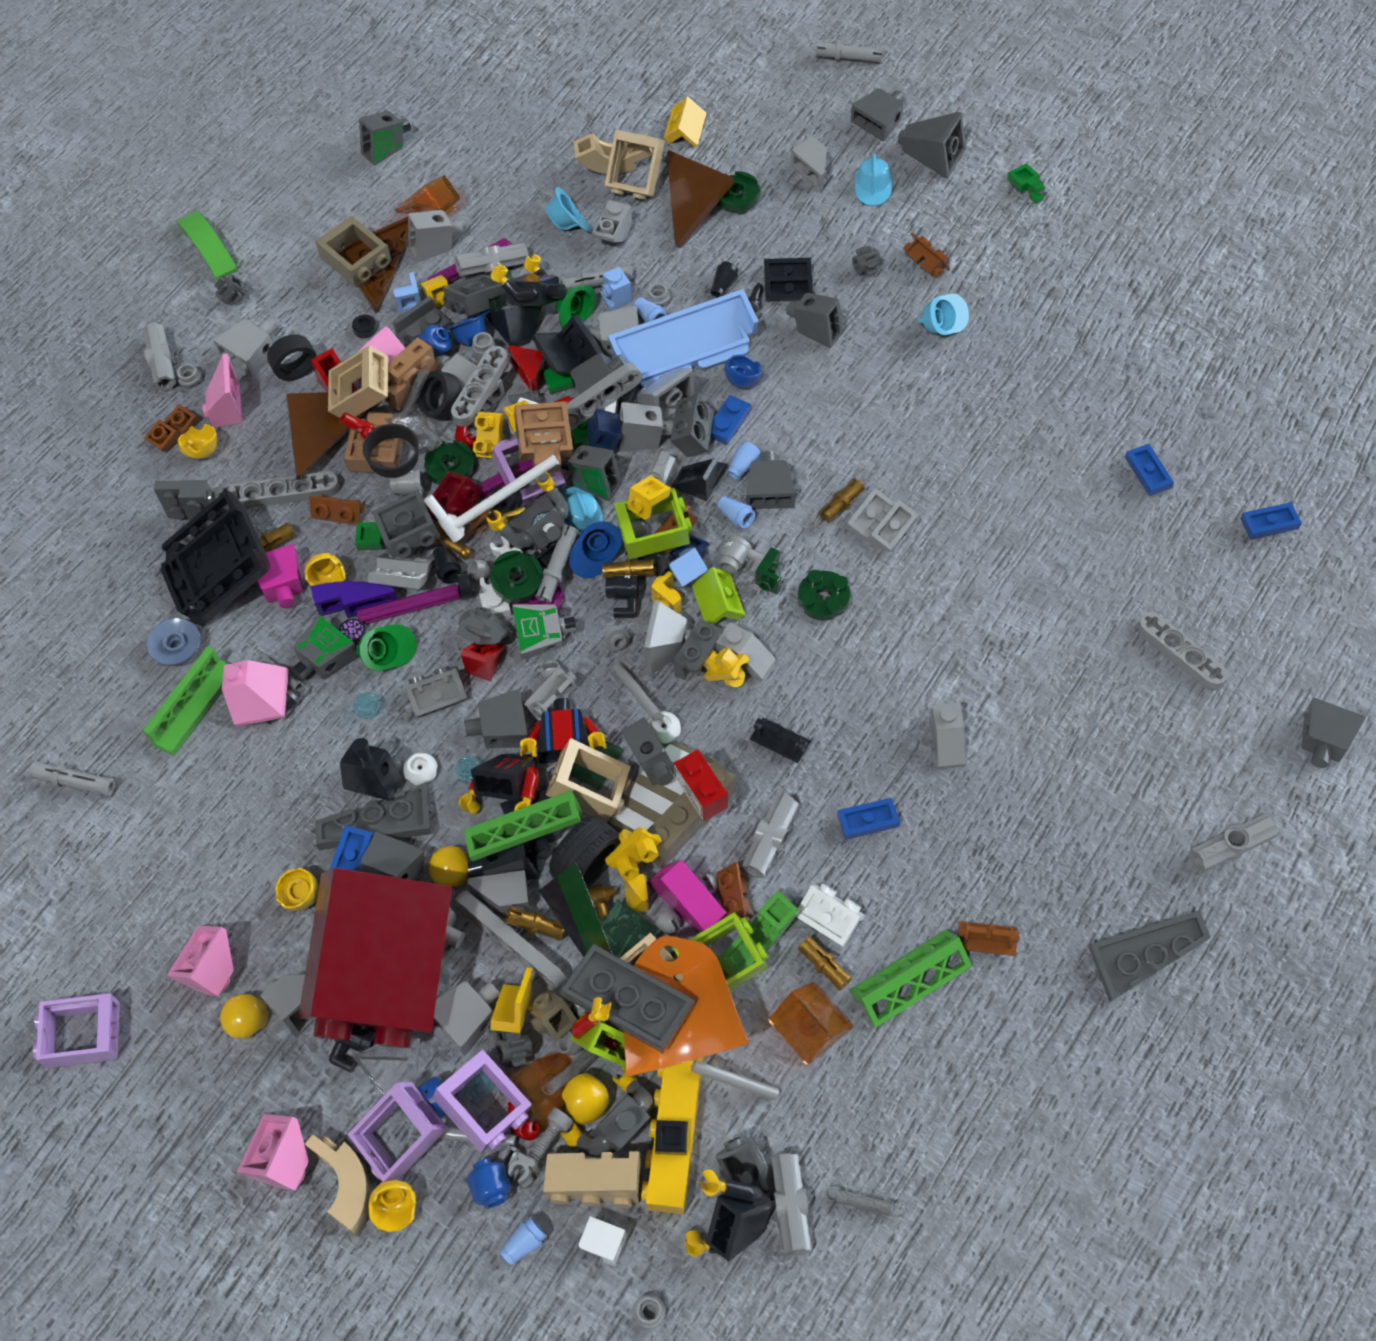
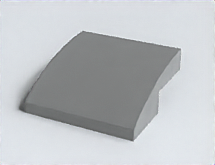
(881, 520)
(401, 572)

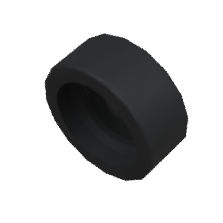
(286, 346)
(427, 396)

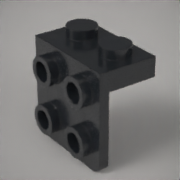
(568, 347)

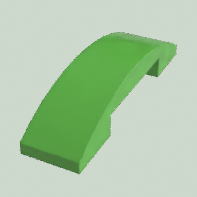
(207, 244)
(767, 927)

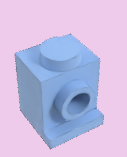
(616, 289)

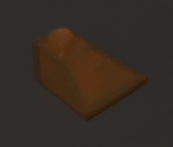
(432, 196)
(536, 1075)

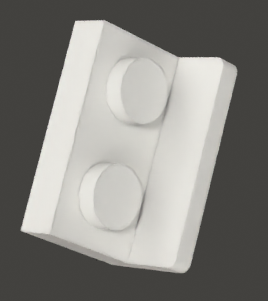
(829, 913)

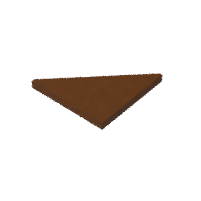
(693, 193)
(377, 285)
(312, 428)

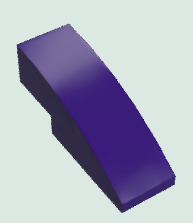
(349, 596)

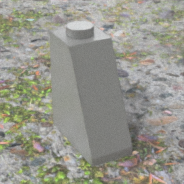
(463, 370)

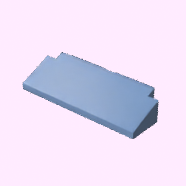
(689, 338)

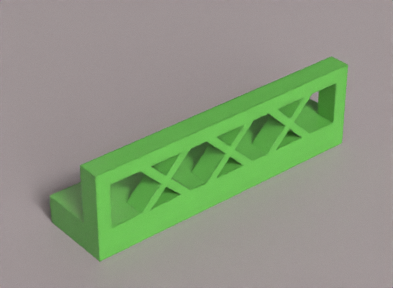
(191, 703)
(523, 825)
(907, 968)

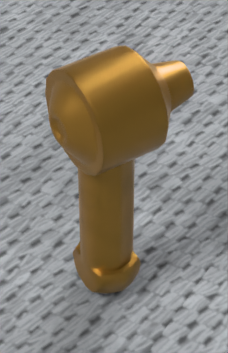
(456, 547)
(600, 896)

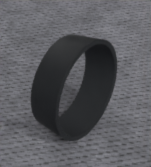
(386, 432)

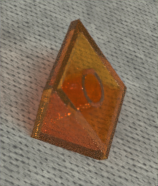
(809, 1022)

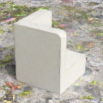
(603, 1240)

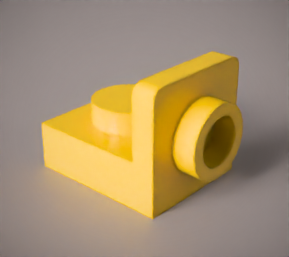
(645, 495)
(663, 591)

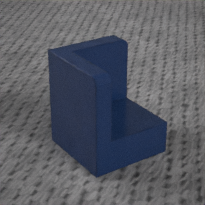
(604, 429)

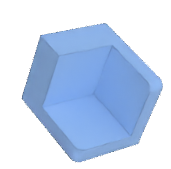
(407, 296)
(687, 567)

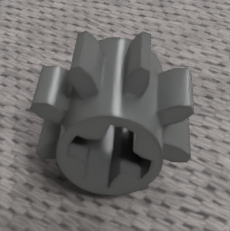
(866, 260)
(229, 289)
(514, 1049)

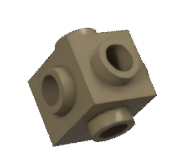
(551, 1015)

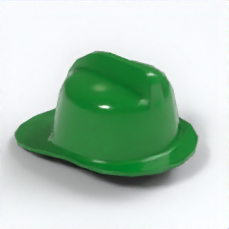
(577, 302)
(387, 647)

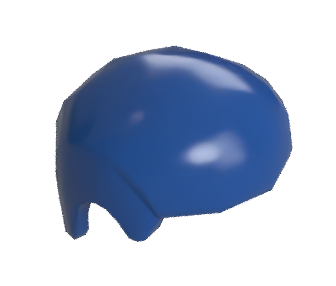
(742, 371)

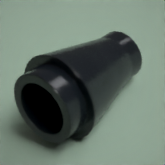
(724, 278)
(445, 565)

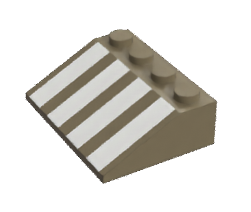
(666, 808)

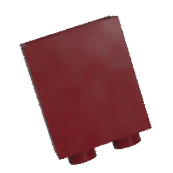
(375, 956)

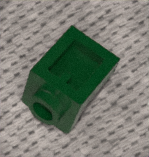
(767, 572)

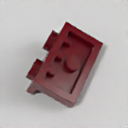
(456, 494)

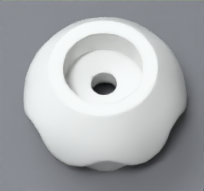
(672, 728)
(423, 775)

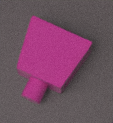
(283, 577)

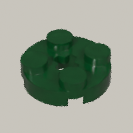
(741, 201)
(456, 451)
(520, 563)
(824, 581)

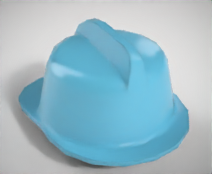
(873, 181)
(564, 213)
(945, 315)
(582, 508)

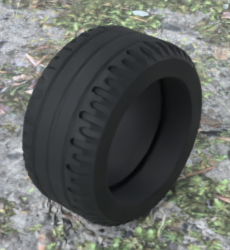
(588, 846)

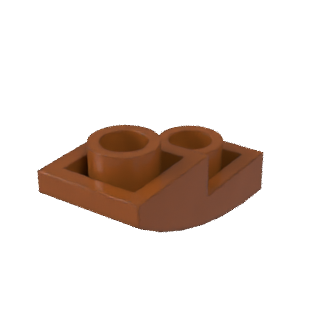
(165, 434)

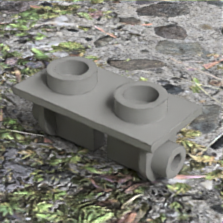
(554, 687)

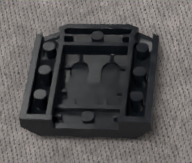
(213, 559)

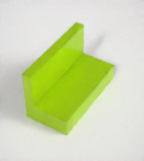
(717, 596)

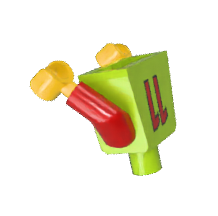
(598, 1036)

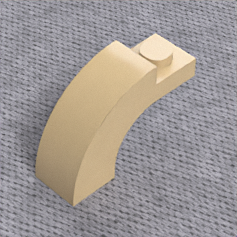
(596, 154)
(354, 1188)

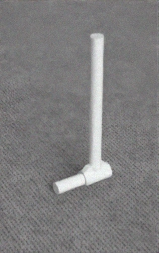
(455, 527)

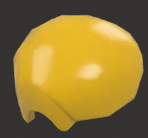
(198, 443)
(324, 569)
(449, 866)
(296, 889)
(243, 1016)
(585, 1098)
(392, 1205)

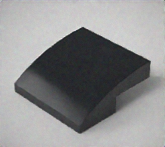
(787, 278)

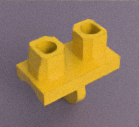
(488, 433)
(725, 667)
(634, 847)

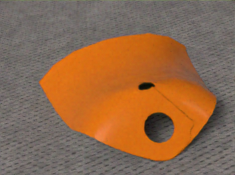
(711, 1024)

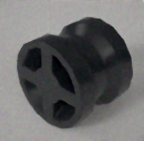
(511, 503)

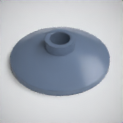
(167, 635)

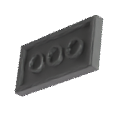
(639, 1001)

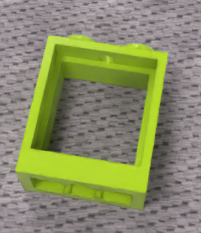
(656, 542)
(744, 928)

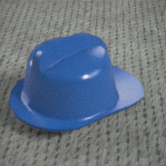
(467, 328)
(594, 547)

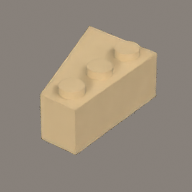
(593, 1179)

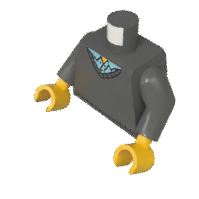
(538, 522)
(618, 1124)

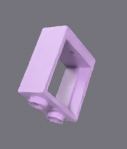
(531, 493)
(107, 1030)
(445, 1099)
(421, 1115)

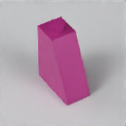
(687, 895)

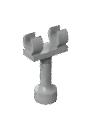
(528, 1164)

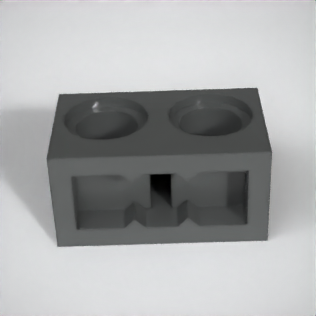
(692, 425)

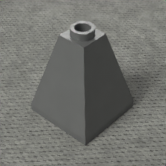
(935, 142)

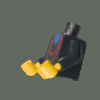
(530, 289)
(736, 1219)

